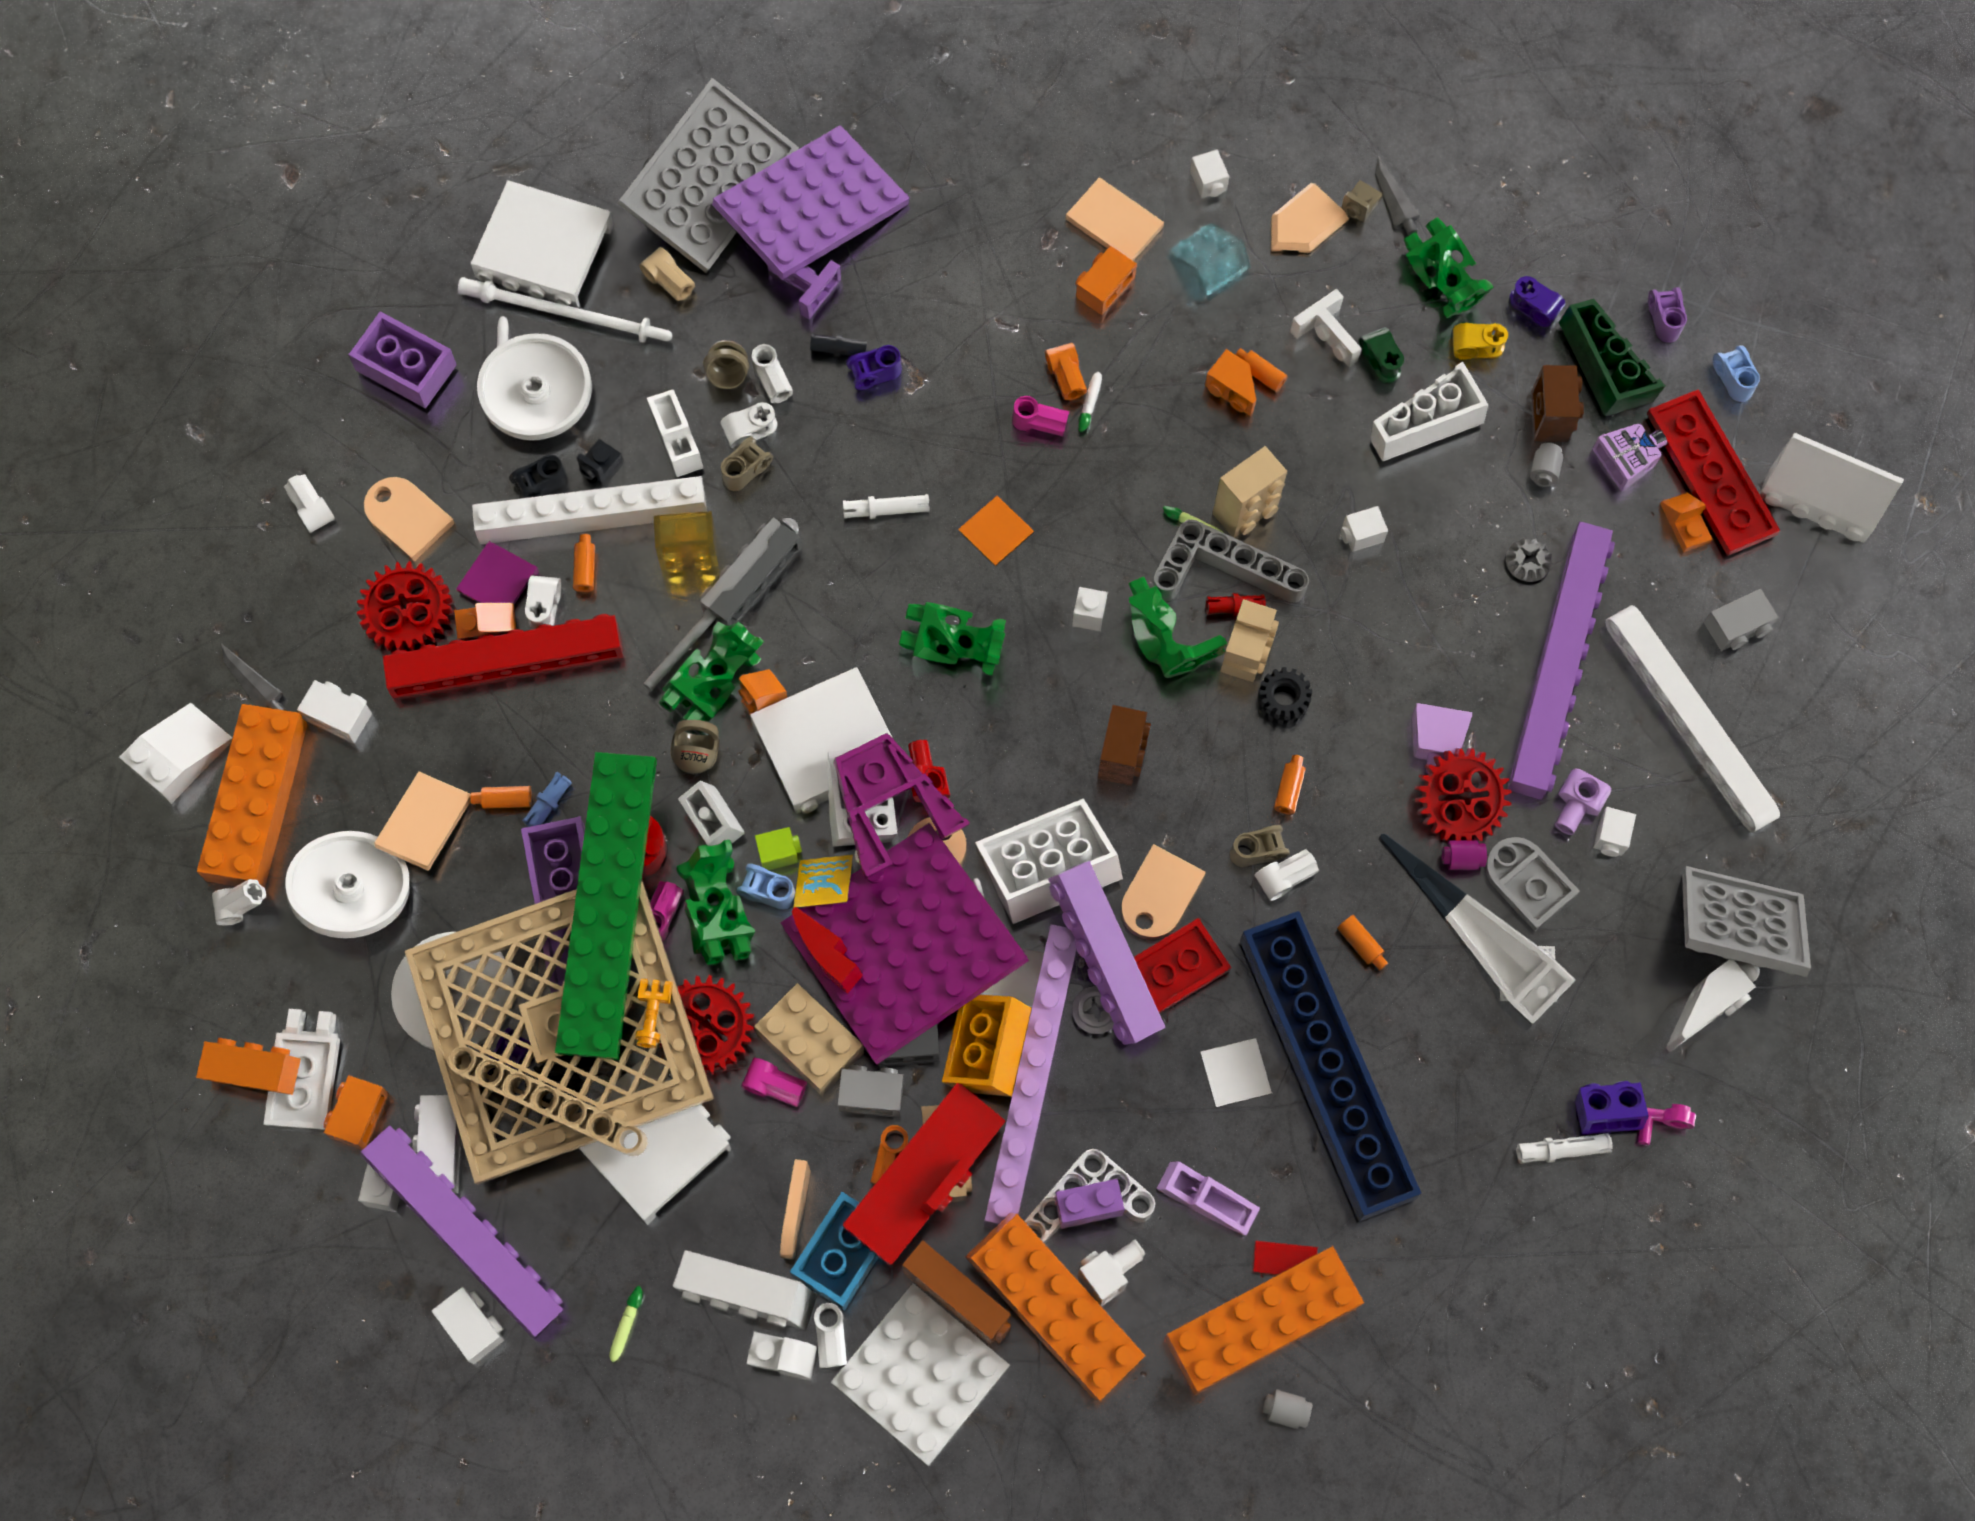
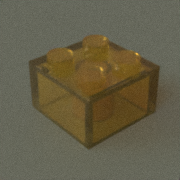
(686, 541)

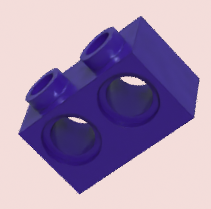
(1614, 1115)

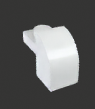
(783, 1355)

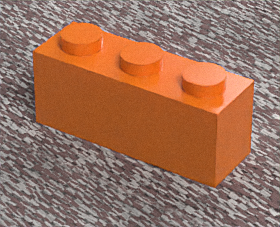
(248, 1066)

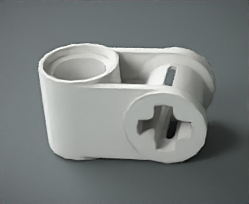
(748, 424)
(542, 600)

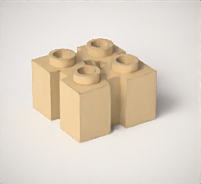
(1250, 641)

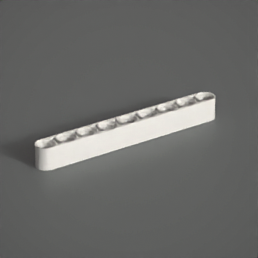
(1692, 719)

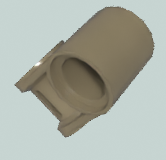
(748, 461)
(1264, 844)

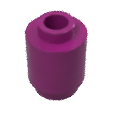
(1464, 855)

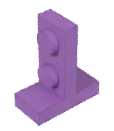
(814, 287)

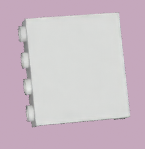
(540, 243)
(811, 723)
(674, 1155)

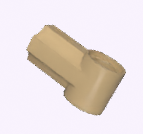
(662, 269)

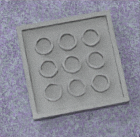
(1745, 921)

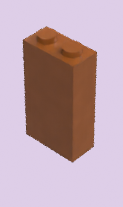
(957, 1294)

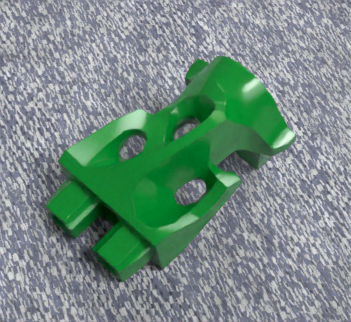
(1437, 253)
(1153, 629)
(934, 631)
(731, 649)
(709, 923)

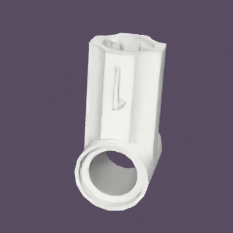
(771, 374)
(311, 507)
(1280, 877)
(233, 902)
(830, 1339)

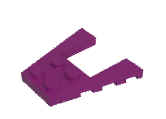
(876, 775)

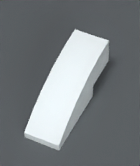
(675, 433)

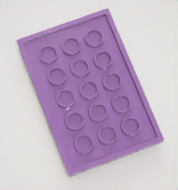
(810, 202)

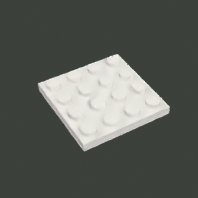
(920, 1374)

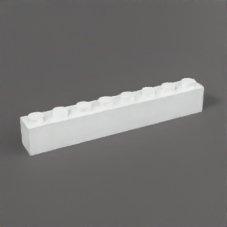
(586, 510)

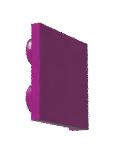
(496, 576)

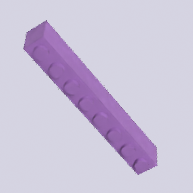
(462, 1231)

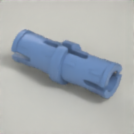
(547, 800)

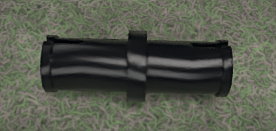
(837, 345)

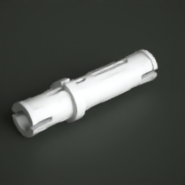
(885, 506)
(1563, 1148)

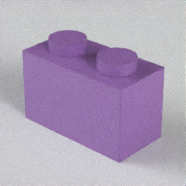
(1089, 1203)

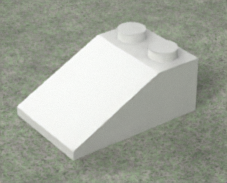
(176, 751)

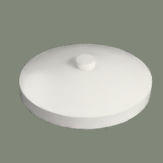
(534, 386)
(346, 885)
(408, 1006)

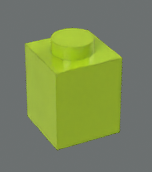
(778, 848)

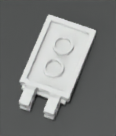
(315, 1076)

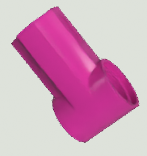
(1042, 417)
(664, 905)
(766, 1079)

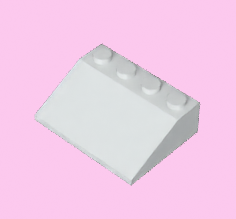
(1829, 488)
(1040, 848)

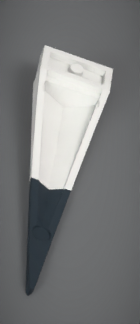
(1516, 964)

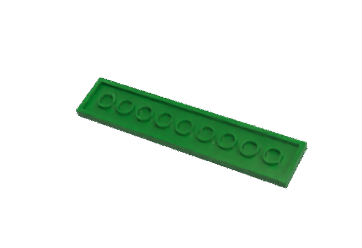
(606, 906)

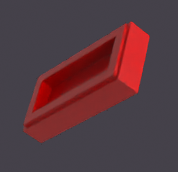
(1277, 1258)

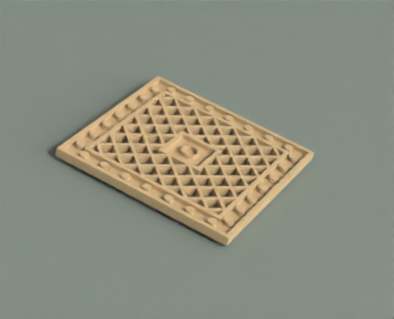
(541, 1019)

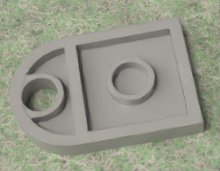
(1530, 882)

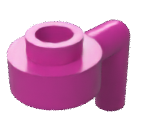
(1676, 1116)

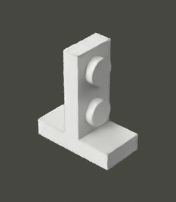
(1327, 327)

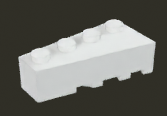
(1431, 415)
(745, 1289)

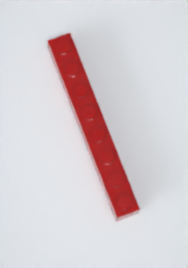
(502, 656)

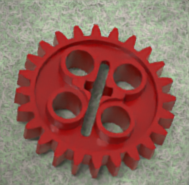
(402, 583)
(1460, 769)
(721, 1003)

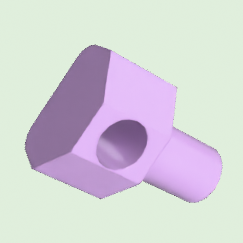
(1578, 805)

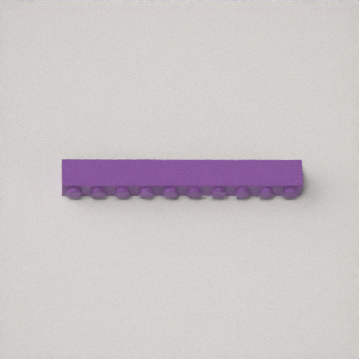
(1560, 661)

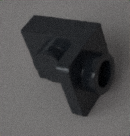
(599, 461)

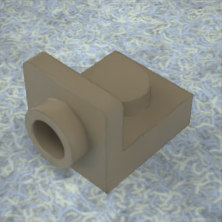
(1361, 201)

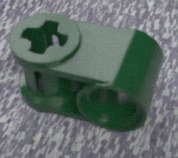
(1382, 354)

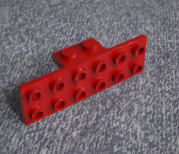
(924, 1174)

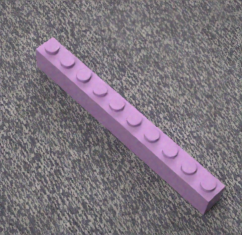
(1032, 1076)

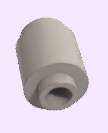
(1547, 465)
(1287, 1409)

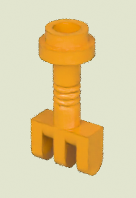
(648, 1037)

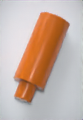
(1263, 370)
(584, 564)
(1290, 786)
(503, 797)
(1363, 942)

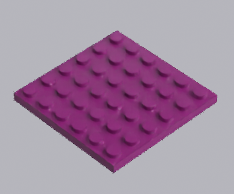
(918, 940)

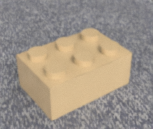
(1249, 492)
(809, 1039)

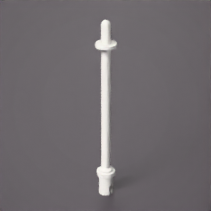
(488, 292)

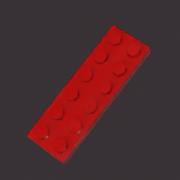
(1713, 472)

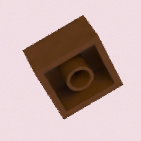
(1556, 403)
(1121, 750)

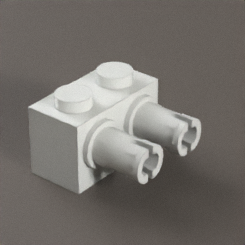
(1104, 1273)

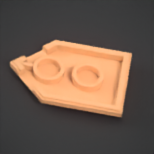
(1306, 221)

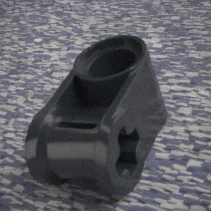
(536, 477)

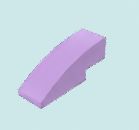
(1208, 1197)

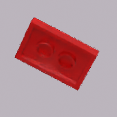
(1181, 964)

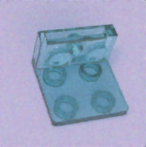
(1214, 257)

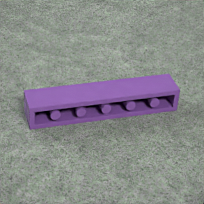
(1106, 953)

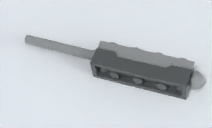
(739, 585)

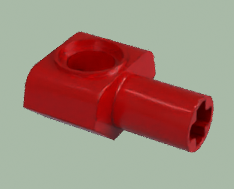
(922, 759)

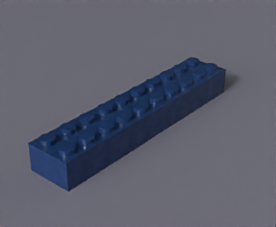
(1329, 1066)

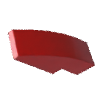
(827, 951)

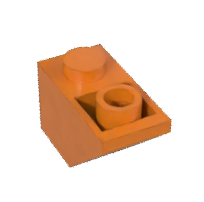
(1232, 381)
(760, 690)

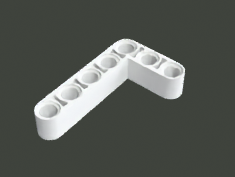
(1081, 1176)

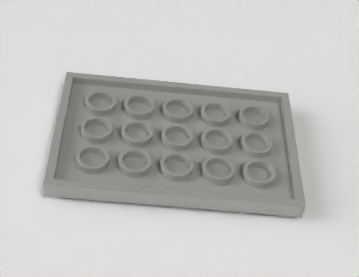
(703, 156)

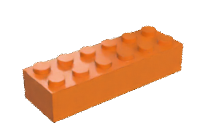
(252, 796)
(1055, 1306)
(1263, 1320)

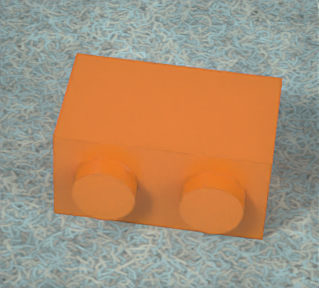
(1105, 280)
(355, 1112)

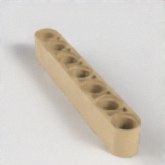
(537, 1090)

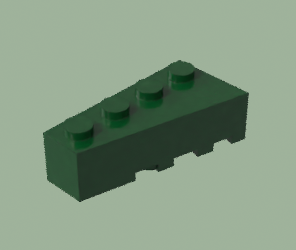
(1607, 360)

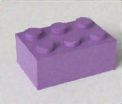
(402, 359)

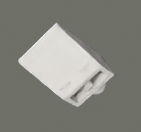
(840, 830)
(1719, 992)

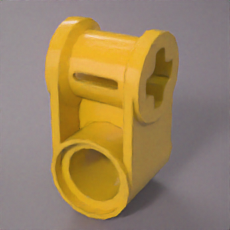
(1477, 340)

